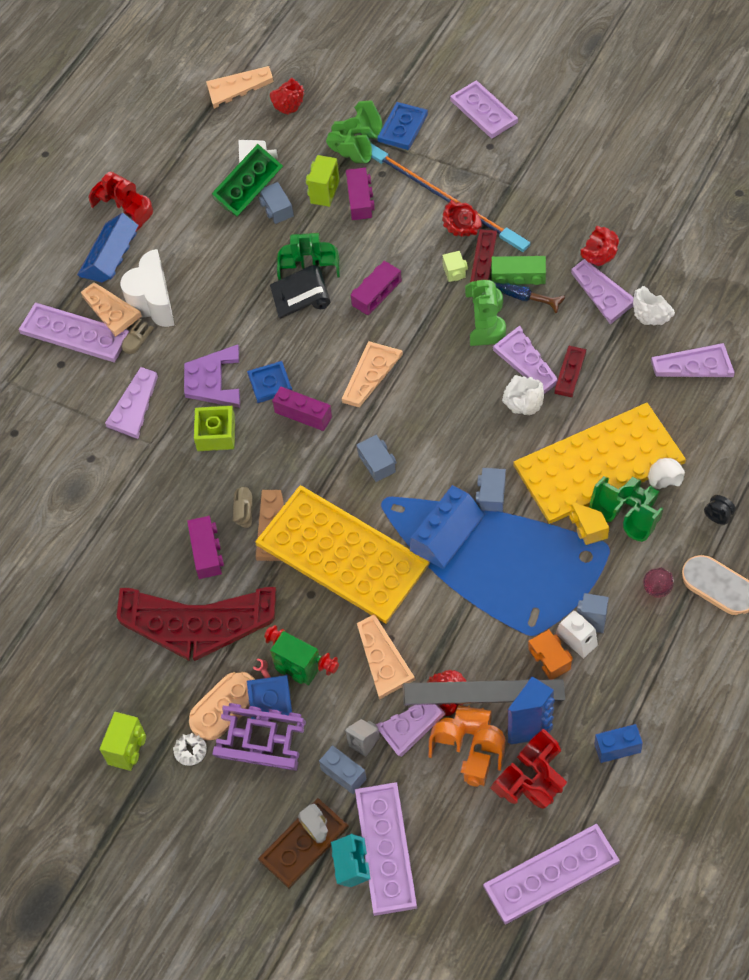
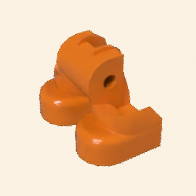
(469, 721)

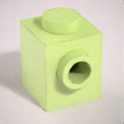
(454, 266)

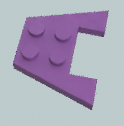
(204, 378)

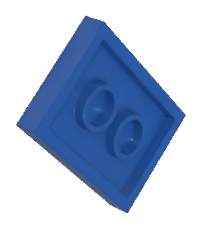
(402, 125)

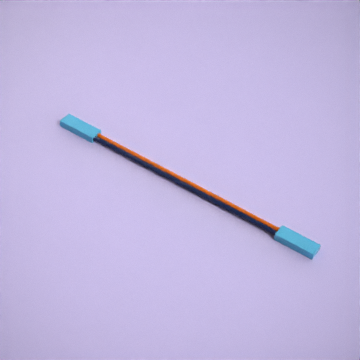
(505, 234)

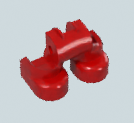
(125, 195)
(546, 782)

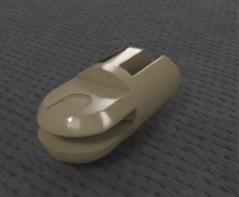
(136, 337)
(242, 507)

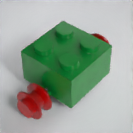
(297, 657)

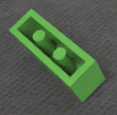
(519, 270)

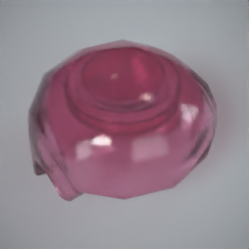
(658, 582)

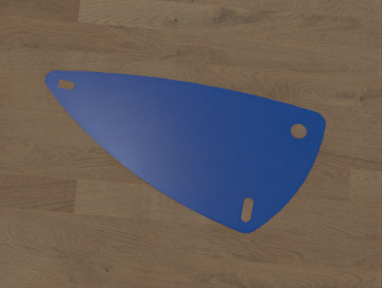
(512, 565)

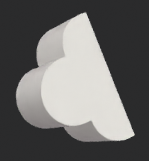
(147, 289)

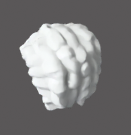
(651, 308)
(524, 395)

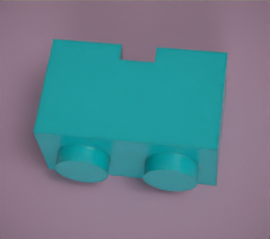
(349, 860)

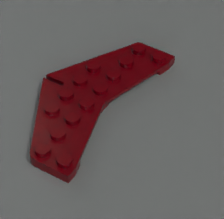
(205, 626)

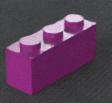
(360, 193)
(376, 287)
(302, 408)
(205, 547)

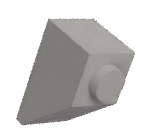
(362, 736)

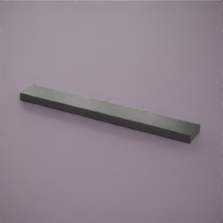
(471, 692)

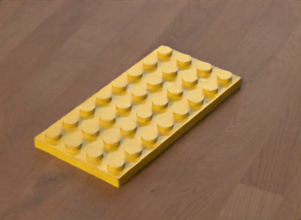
(612, 449)
(342, 553)

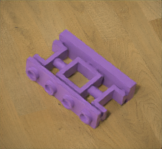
(256, 752)

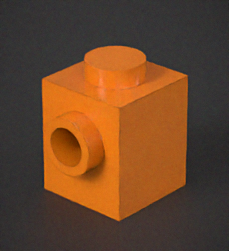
(476, 769)

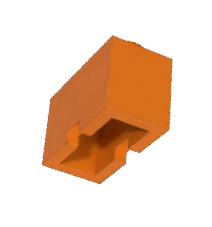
(550, 652)

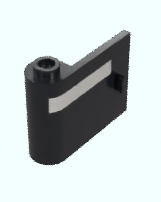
(300, 291)

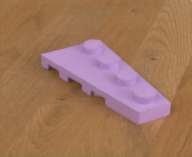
(605, 294)
(521, 355)
(698, 362)
(131, 408)

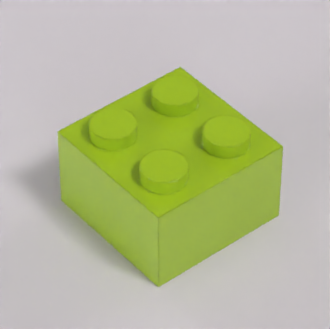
(323, 180)
(214, 428)
(123, 741)

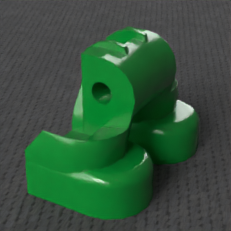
(307, 245)
(641, 519)

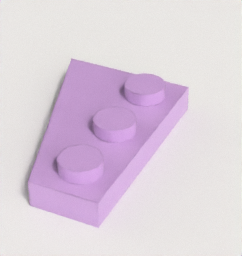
(410, 726)

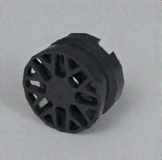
(719, 509)

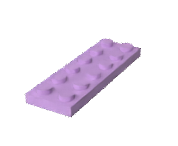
(72, 332)
(386, 849)
(551, 873)

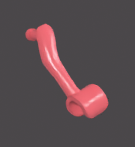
(263, 669)

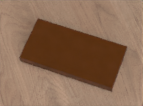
(297, 851)

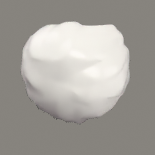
(665, 473)

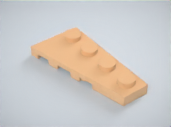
(228, 87)
(111, 310)
(370, 371)
(384, 660)

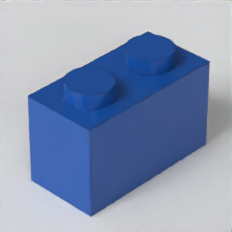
(618, 743)

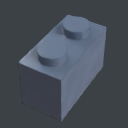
(276, 203)
(376, 458)
(492, 489)
(594, 610)
(342, 769)

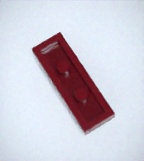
(570, 371)

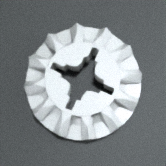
(185, 757)

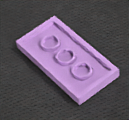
(484, 109)

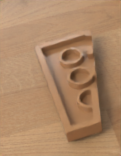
(270, 506)

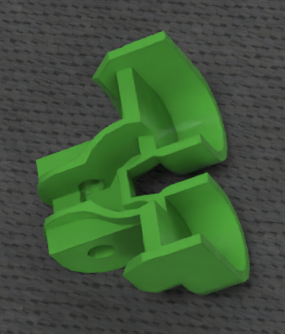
(356, 147)
(487, 303)

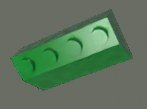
(246, 180)

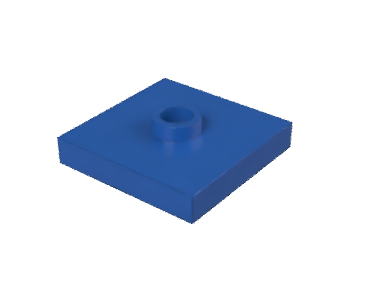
(268, 380)
(270, 694)

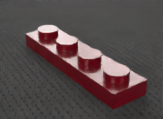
(483, 255)

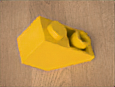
(590, 523)

